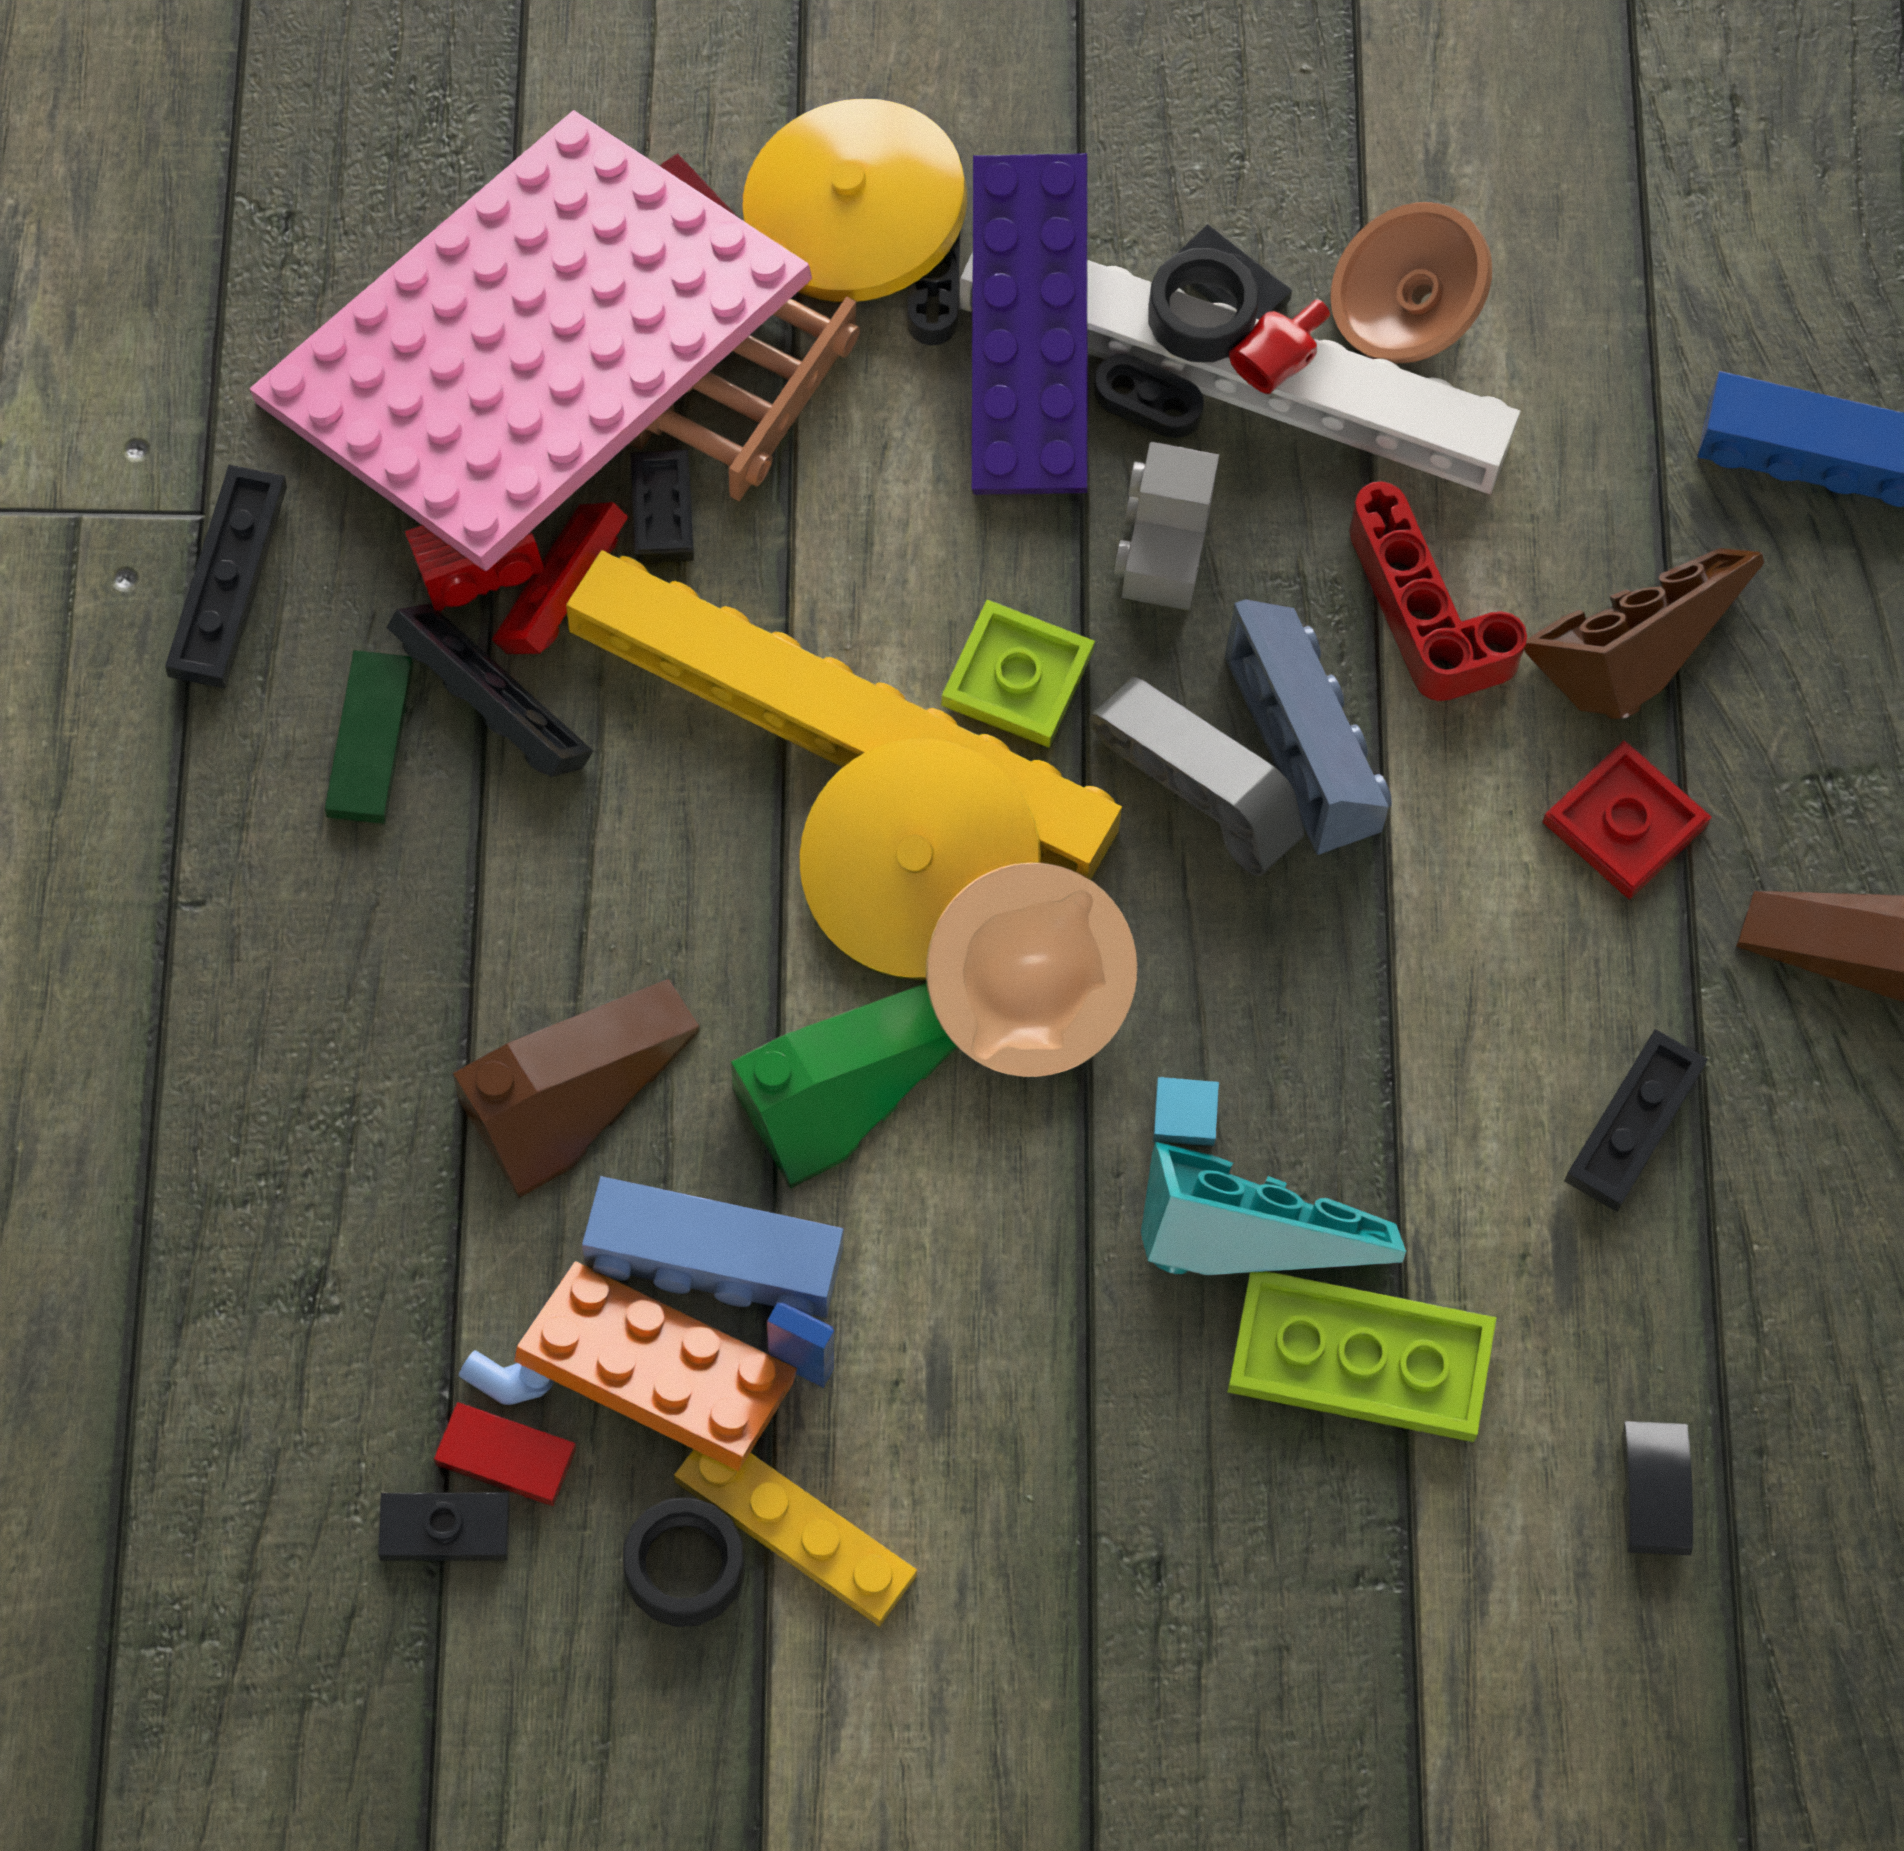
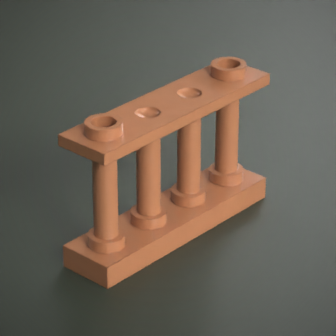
(753, 461)

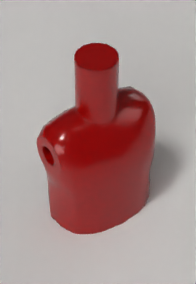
(1278, 347)

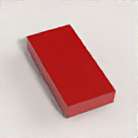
(505, 1454)

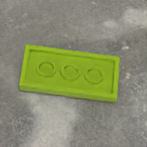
(1362, 1355)

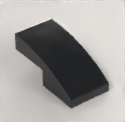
(1657, 1488)

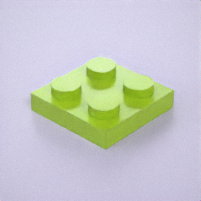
(1017, 673)

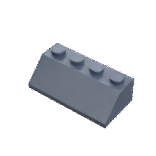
(1305, 725)

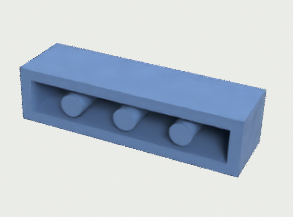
(711, 1247)

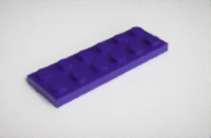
(1030, 324)

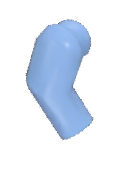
(506, 1384)

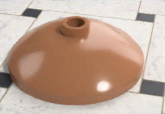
(1396, 264)

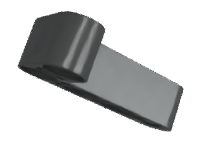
(1206, 769)

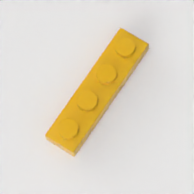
(802, 1532)

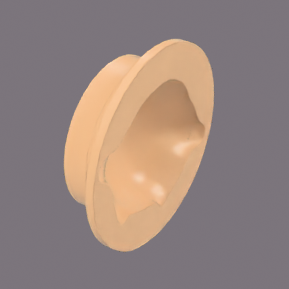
(1031, 969)

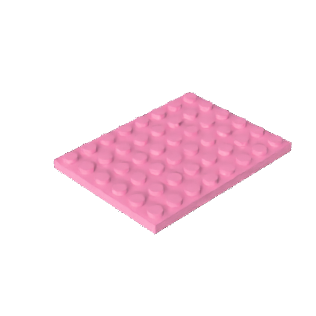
(530, 338)

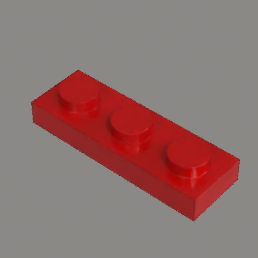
(542, 605)

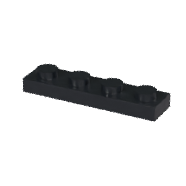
(226, 576)
(490, 690)

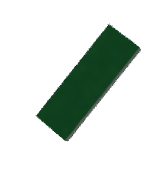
(369, 737)

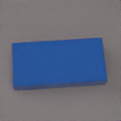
(801, 1343)

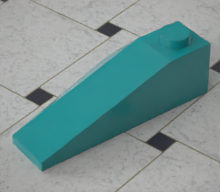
(1223, 1224)

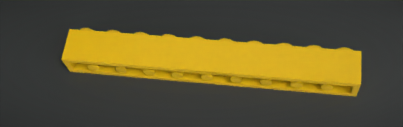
(810, 697)

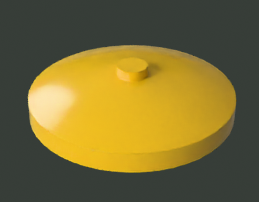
(859, 196)
(901, 841)

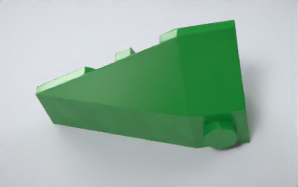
(836, 1079)

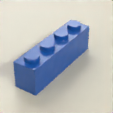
(1805, 437)

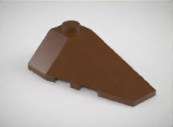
(1645, 637)
(1832, 935)
(562, 1085)

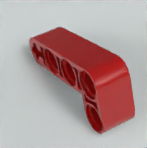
(1423, 590)

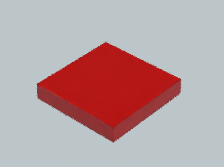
(1626, 819)

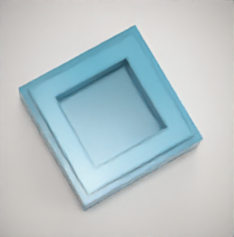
(1185, 1111)

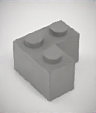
(1170, 518)

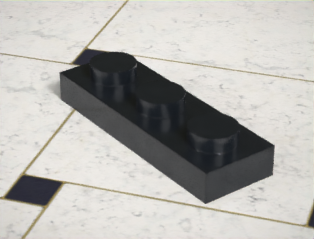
(1635, 1120)

